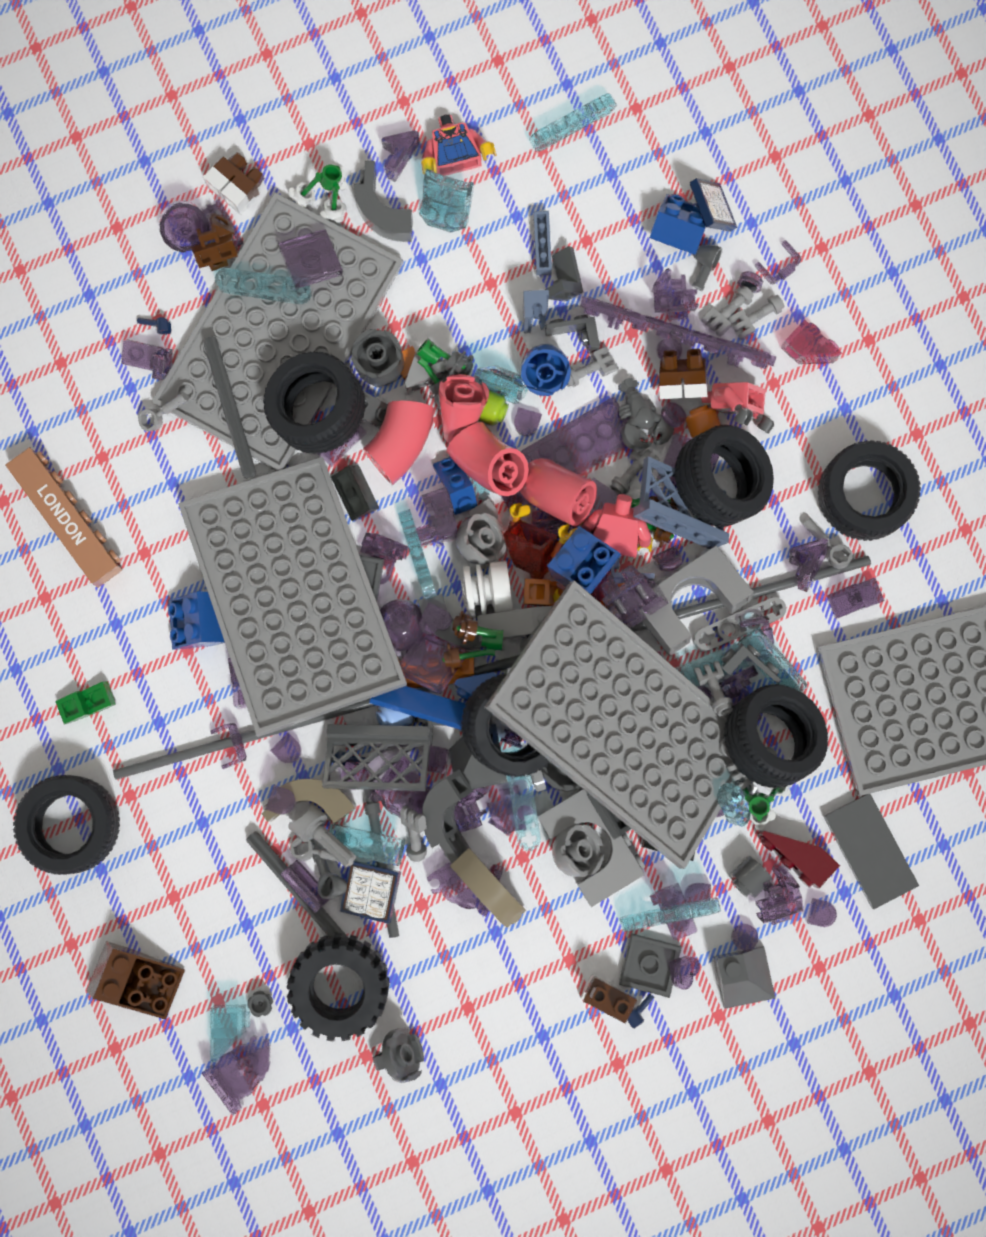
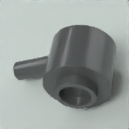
(750, 878)

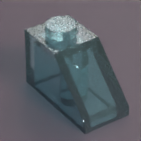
(226, 1027)

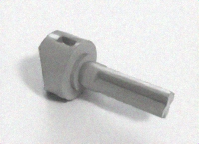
(312, 826)

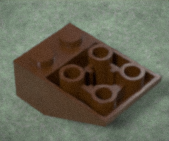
(134, 981)

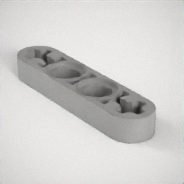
(735, 619)

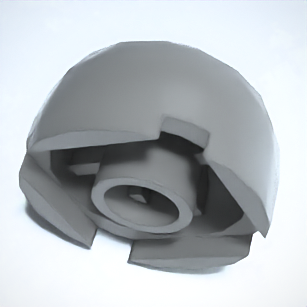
(481, 539)
(578, 851)

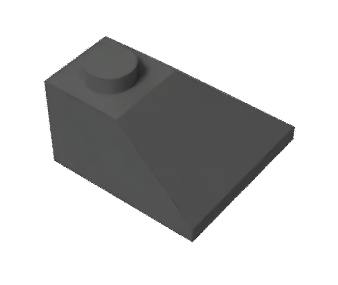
(473, 771)
(744, 977)

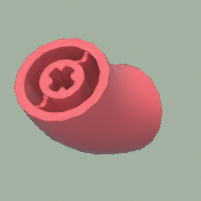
(400, 438)
(489, 460)
(559, 491)

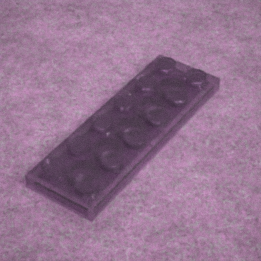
(579, 443)

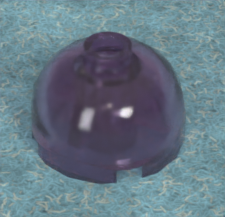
(179, 225)
(402, 622)

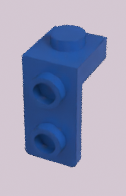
(457, 484)

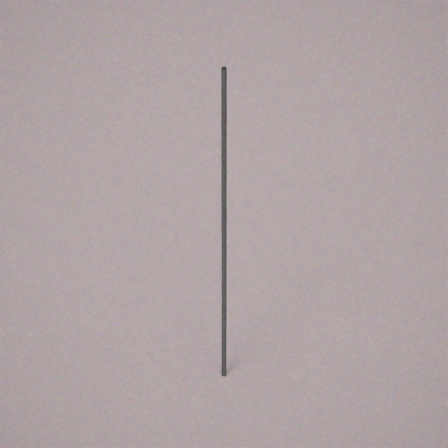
(483, 669)

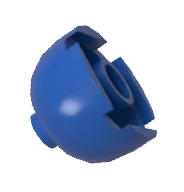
(545, 370)

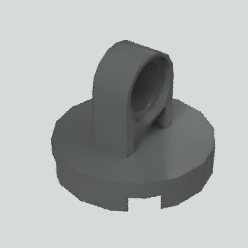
(400, 1056)

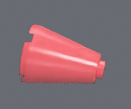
(460, 403)

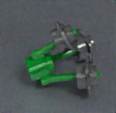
(457, 363)

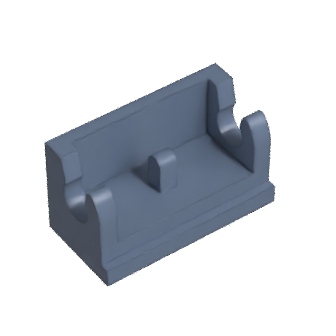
(534, 307)

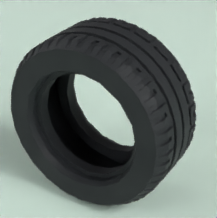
(291, 379)
(750, 467)
(895, 467)
(802, 720)
(479, 742)
(30, 816)

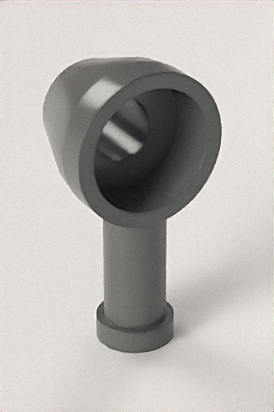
(708, 257)
(329, 884)

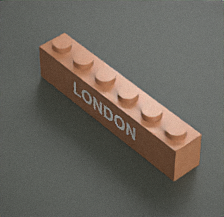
(63, 516)

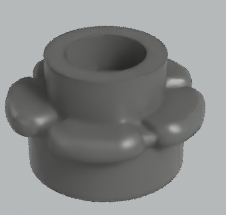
(257, 1010)

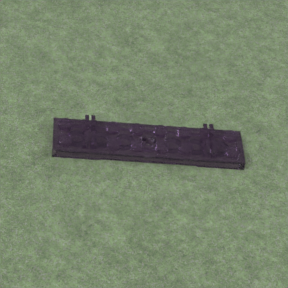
(687, 336)

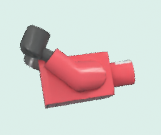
(740, 399)

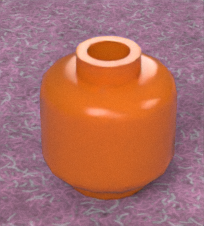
(701, 419)

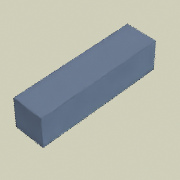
(542, 243)

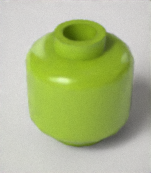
(495, 409)

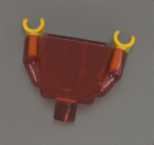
(531, 546)

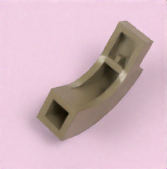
(333, 801)
(488, 888)

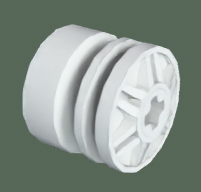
(487, 589)

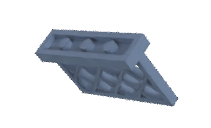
(663, 516)

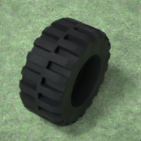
(330, 1020)

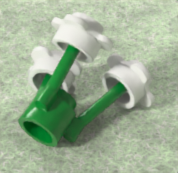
(331, 180)
(760, 803)

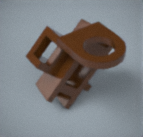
(223, 242)

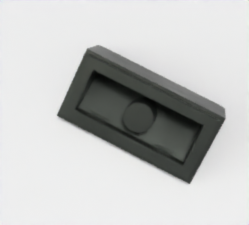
(354, 492)

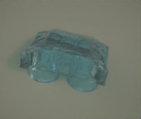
(446, 202)
(502, 380)

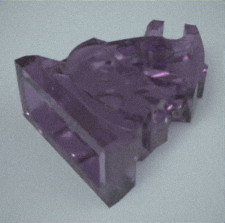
(395, 799)
(466, 898)
(238, 1076)

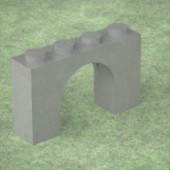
(708, 570)
(621, 866)

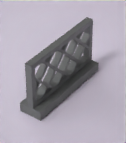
(377, 736)

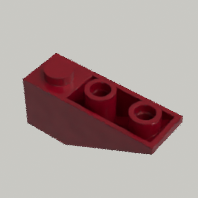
(809, 860)

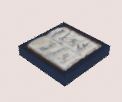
(713, 205)
(370, 892)

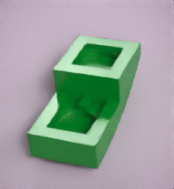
(85, 702)

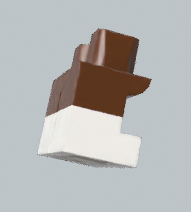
(233, 185)
(674, 370)
(608, 999)

